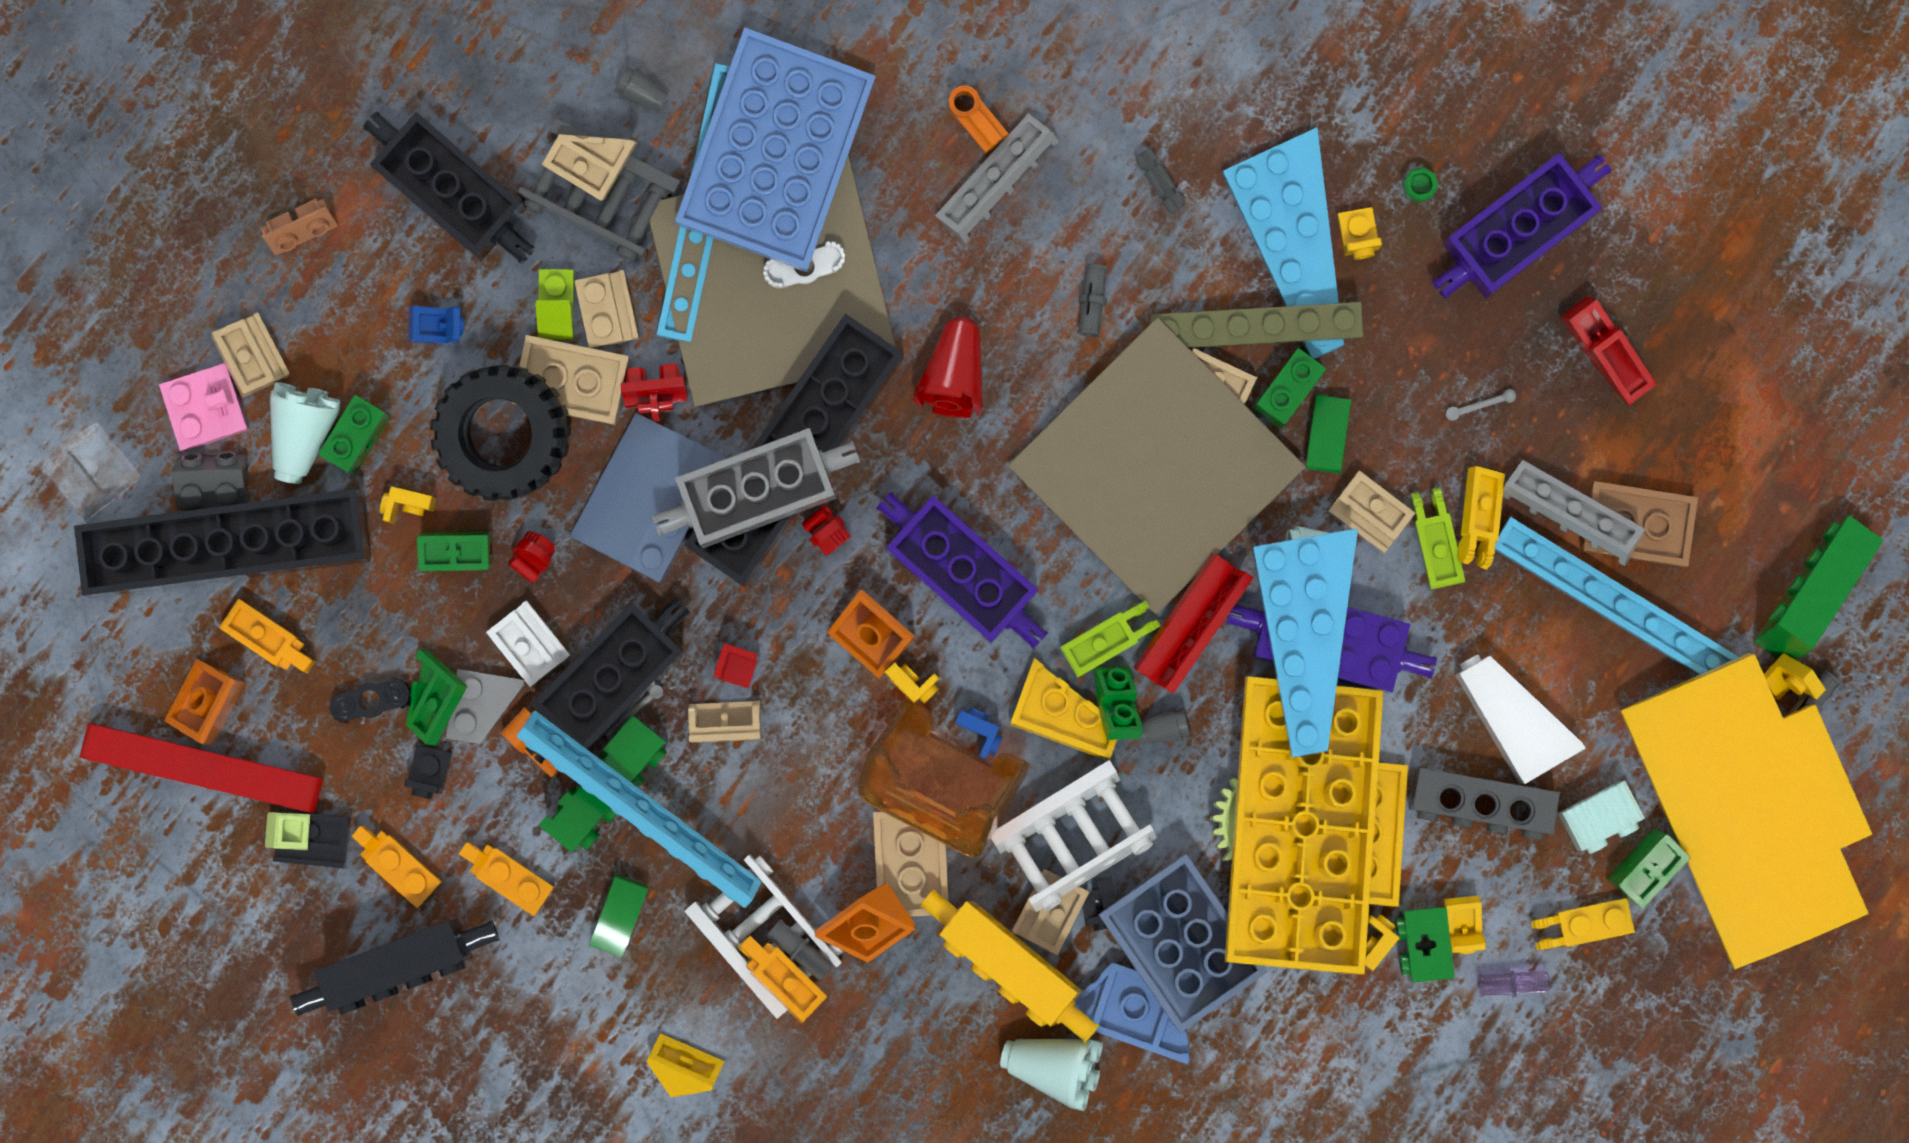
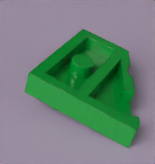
(433, 698)

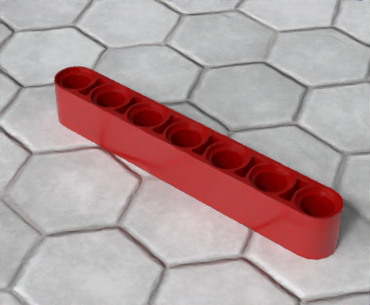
(201, 768)

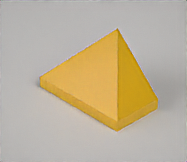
(683, 1068)

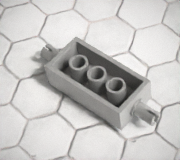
(755, 488)

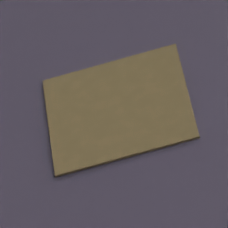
(763, 335)
(1156, 466)

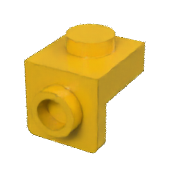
(1465, 924)

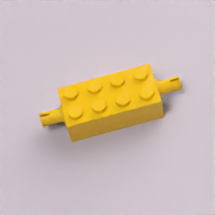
(1011, 963)

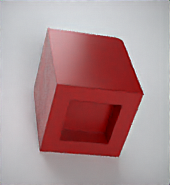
(736, 665)

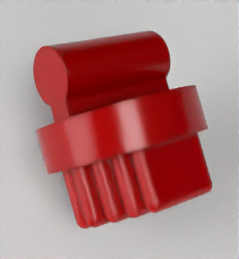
(826, 530)
(532, 555)

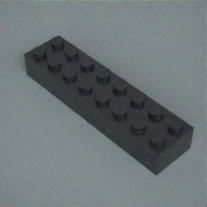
(830, 402)
(222, 543)

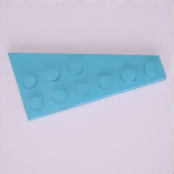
(1289, 221)
(1305, 612)

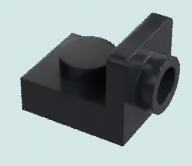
(428, 771)
(1104, 897)

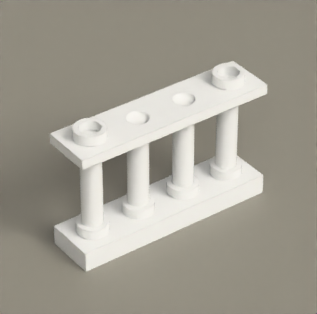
(1042, 820)
(728, 942)

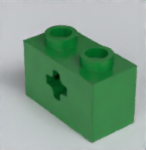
(1289, 388)
(354, 435)
(1438, 961)

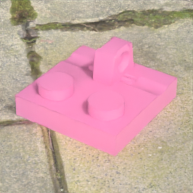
(203, 407)

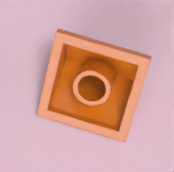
(870, 634)
(204, 702)
(868, 925)

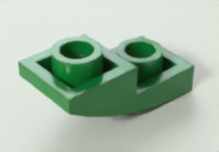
(1328, 434)
(1116, 703)
(618, 915)

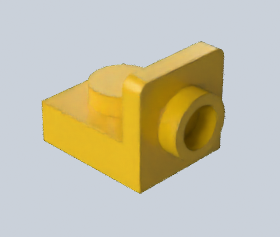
(1358, 233)
(413, 503)
(1793, 675)
(905, 680)
(1379, 947)

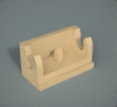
(724, 721)

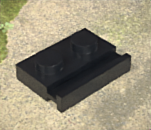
(326, 842)

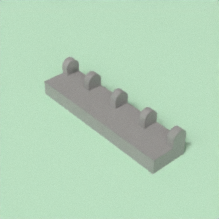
(996, 177)
(1574, 511)

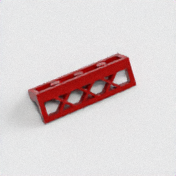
(1192, 623)

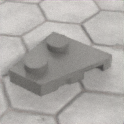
(481, 705)

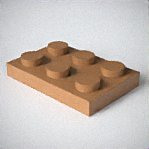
(1664, 515)

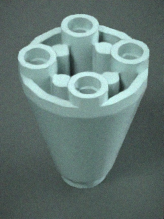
(299, 429)
(1055, 1067)

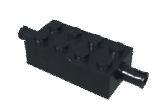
(448, 187)
(611, 675)
(393, 964)

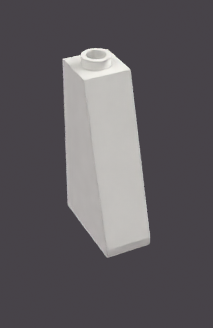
(1516, 721)

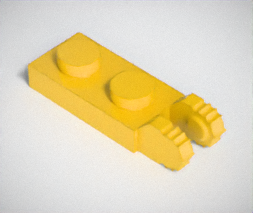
(1481, 515)
(1587, 924)

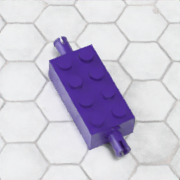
(1522, 225)
(962, 570)
(1370, 651)

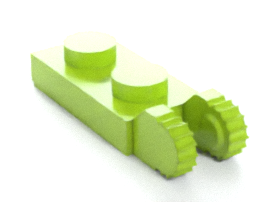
(1437, 542)
(1106, 640)

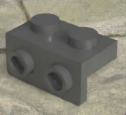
(210, 480)

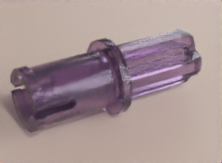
(1513, 983)

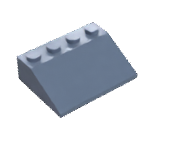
(633, 489)
(1178, 942)

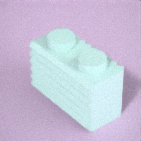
(1602, 816)

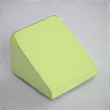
(287, 831)

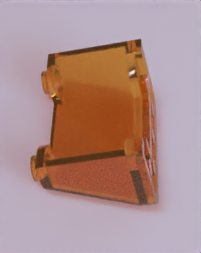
(938, 783)

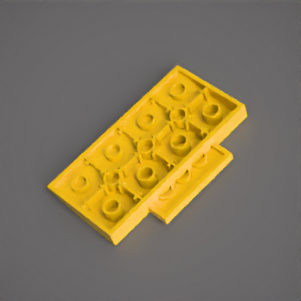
(1753, 807)
(1312, 836)

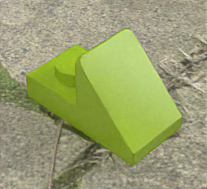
(556, 304)

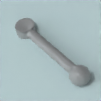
(1453, 413)
(654, 693)

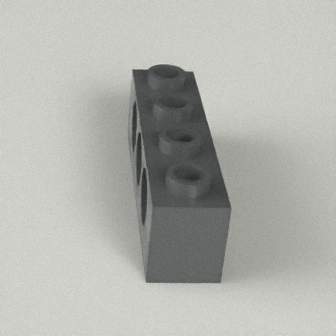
(1540, 803)

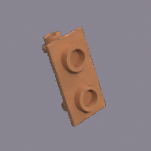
(285, 234)

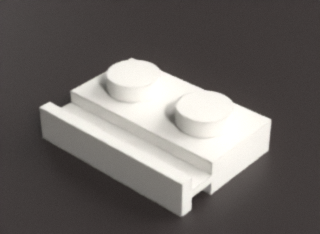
(528, 644)

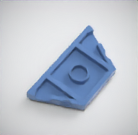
(1131, 1013)

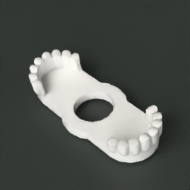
(826, 261)

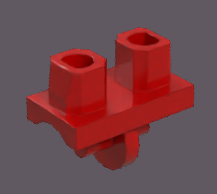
(654, 394)

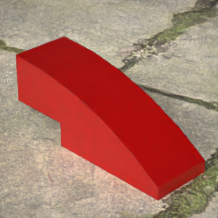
(1608, 349)

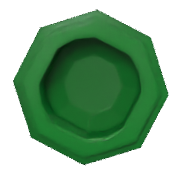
(1420, 185)

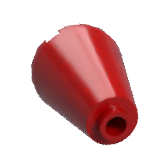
(953, 372)

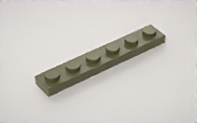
(1266, 325)

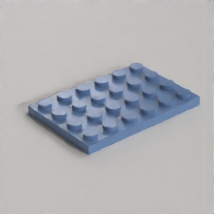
(775, 149)

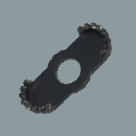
(392, 695)

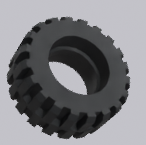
(454, 437)

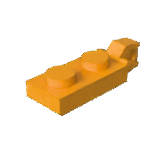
(265, 637)
(397, 865)
(508, 877)
(782, 978)

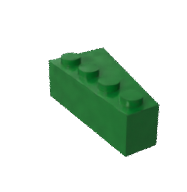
(1819, 590)
(583, 813)

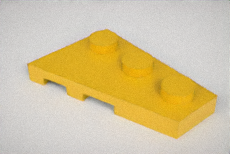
(1060, 714)

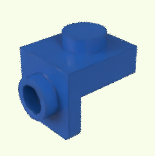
(435, 325)
(977, 722)

